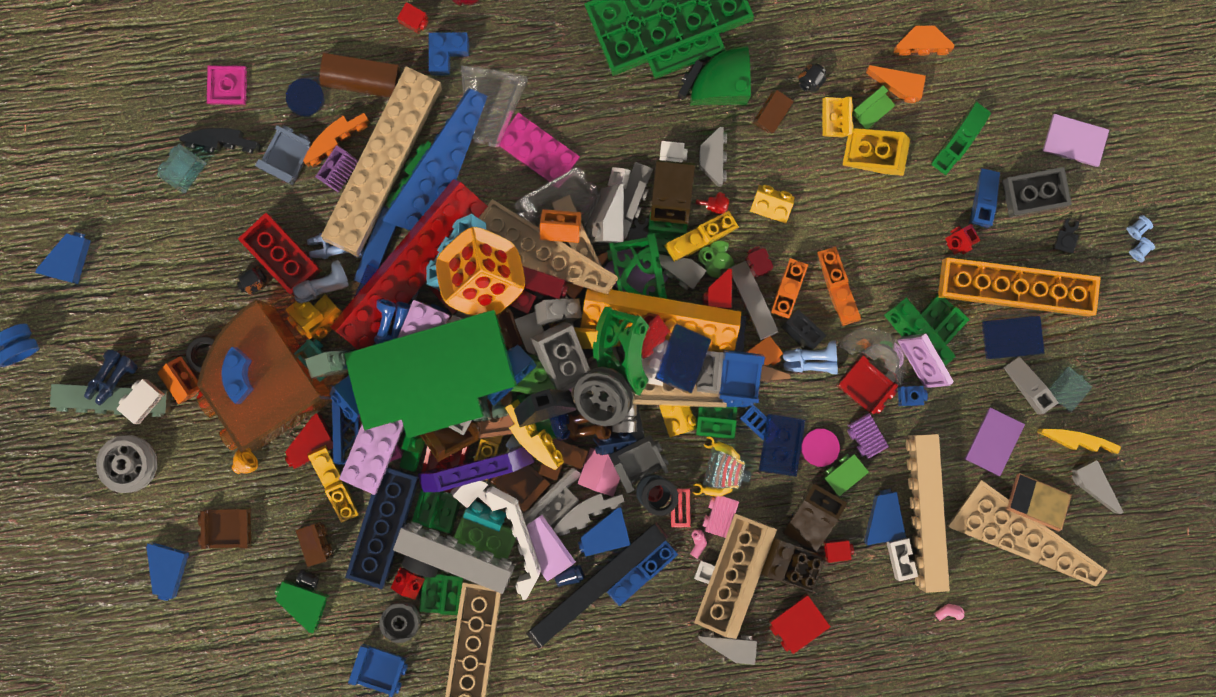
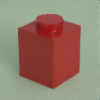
(413, 18)
(838, 550)

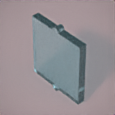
(1070, 389)

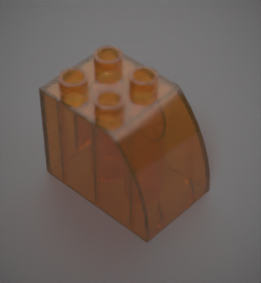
(281, 382)

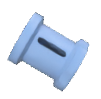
(1139, 227)
(1142, 249)

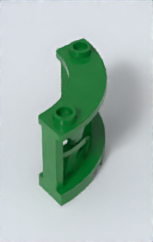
(647, 254)
(631, 340)

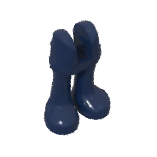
(106, 389)

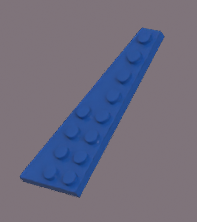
(438, 164)

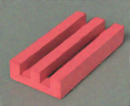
(681, 524)

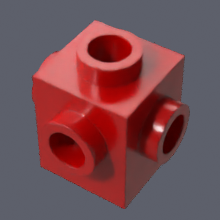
(962, 239)
(407, 583)

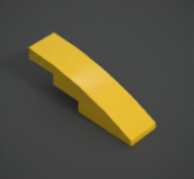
(1073, 439)

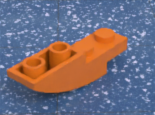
(328, 139)
(838, 286)

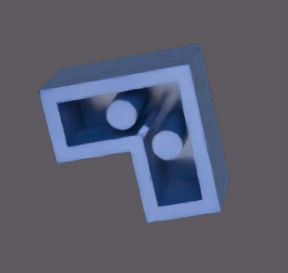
(444, 46)

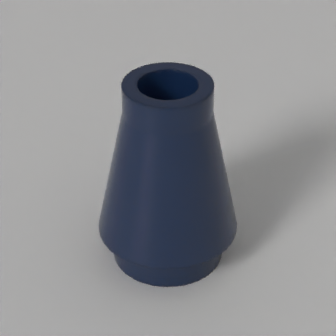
(570, 576)

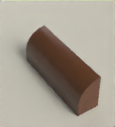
(358, 75)

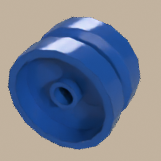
(16, 344)

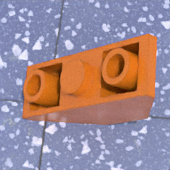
(924, 41)
(789, 288)

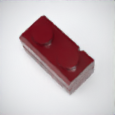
(758, 261)

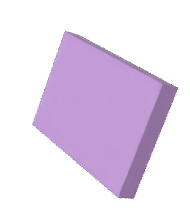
(1075, 140)
(925, 360)
(548, 548)

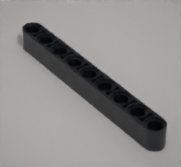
(597, 585)

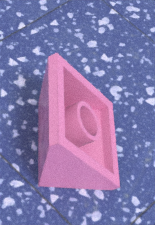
(599, 474)

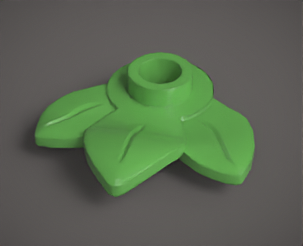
(718, 258)

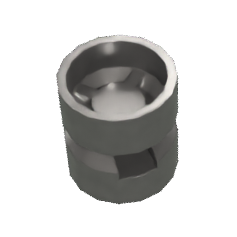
(628, 424)

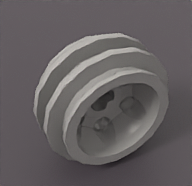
(106, 467)

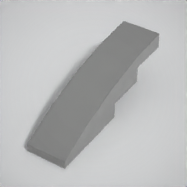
(753, 300)

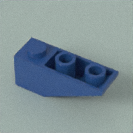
(985, 199)

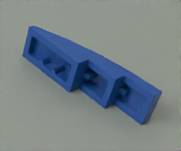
(377, 245)

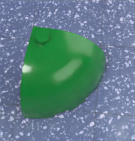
(724, 79)

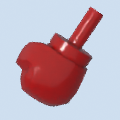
(717, 204)

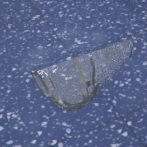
(503, 94)
(571, 183)
(878, 344)

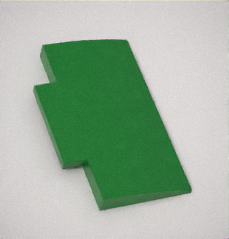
(663, 31)
(431, 375)

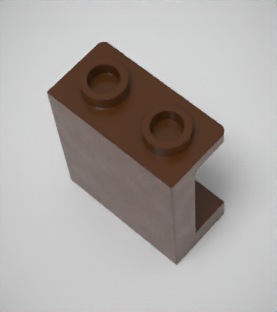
(448, 441)
(523, 485)
(225, 528)

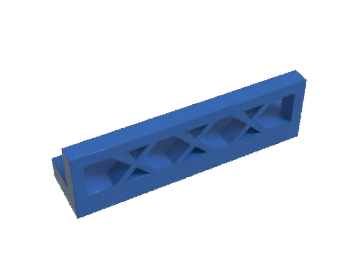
(338, 434)

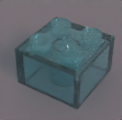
(181, 168)

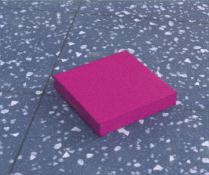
(226, 85)

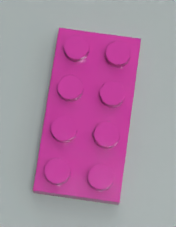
(537, 149)

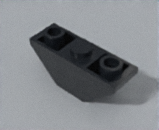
(544, 406)

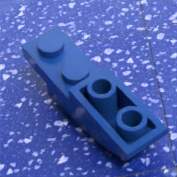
(642, 573)

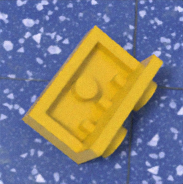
(837, 116)
(772, 203)
(329, 312)
(304, 317)
(678, 419)

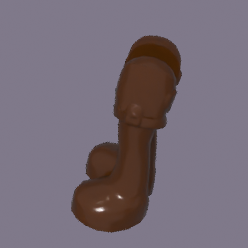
(577, 431)

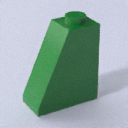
(302, 604)

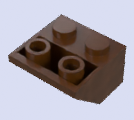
(314, 544)

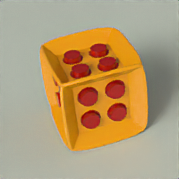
(480, 272)

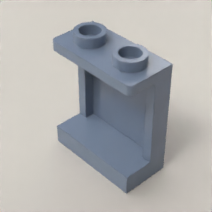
(285, 155)

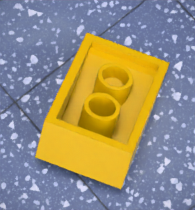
(877, 151)

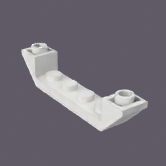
(497, 500)

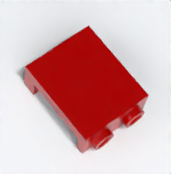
(867, 386)
(799, 624)

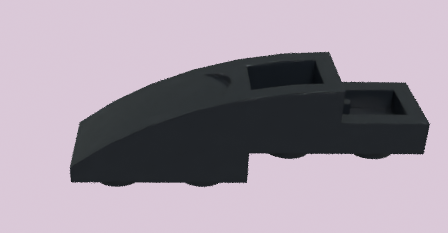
(213, 138)

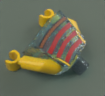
(723, 470)

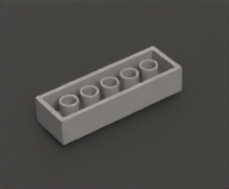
(454, 557)

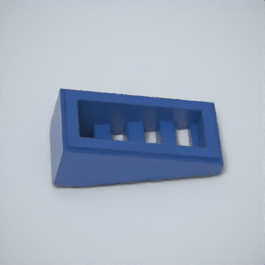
(747, 414)

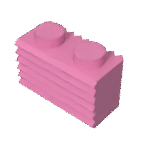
(720, 515)

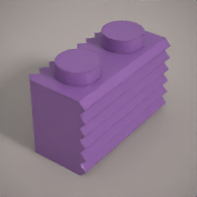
(337, 168)
(867, 436)

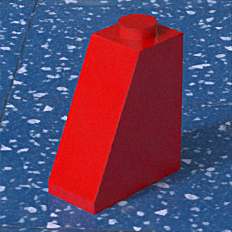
(311, 437)

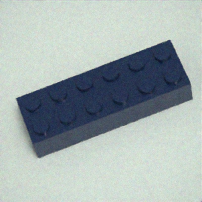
(380, 528)

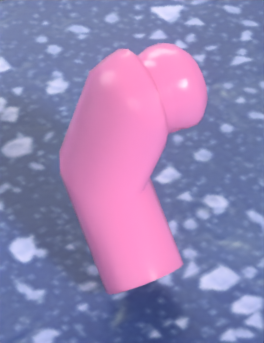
(700, 543)
(951, 610)

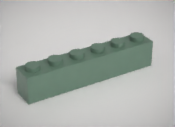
(72, 396)

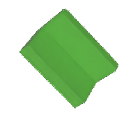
(873, 108)

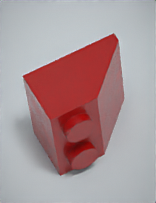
(720, 292)

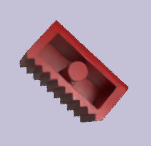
(655, 334)

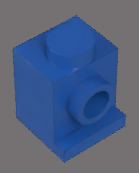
(905, 399)

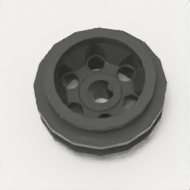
(609, 389)

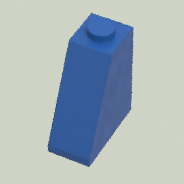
(66, 258)
(885, 519)
(605, 535)
(165, 569)

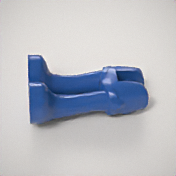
(387, 309)

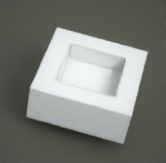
(619, 176)
(704, 572)

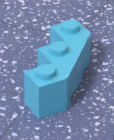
(459, 226)

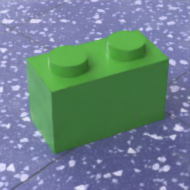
(844, 474)

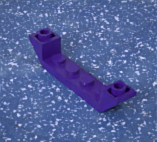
(475, 471)

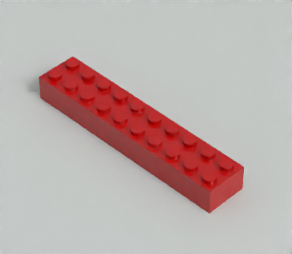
(406, 266)

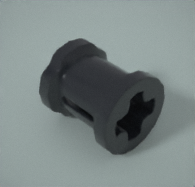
(307, 579)

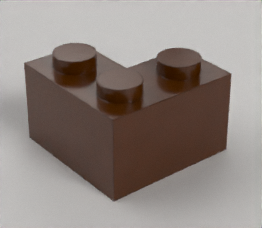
(571, 455)

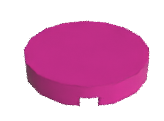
(820, 447)

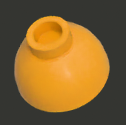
(244, 462)

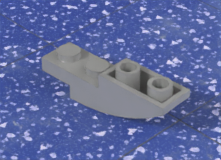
(579, 515)

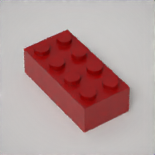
(279, 253)

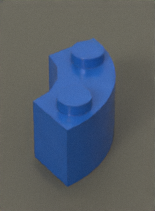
(236, 375)

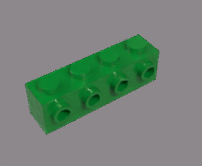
(909, 321)

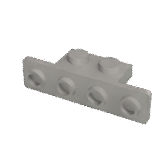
(634, 193)
(556, 501)

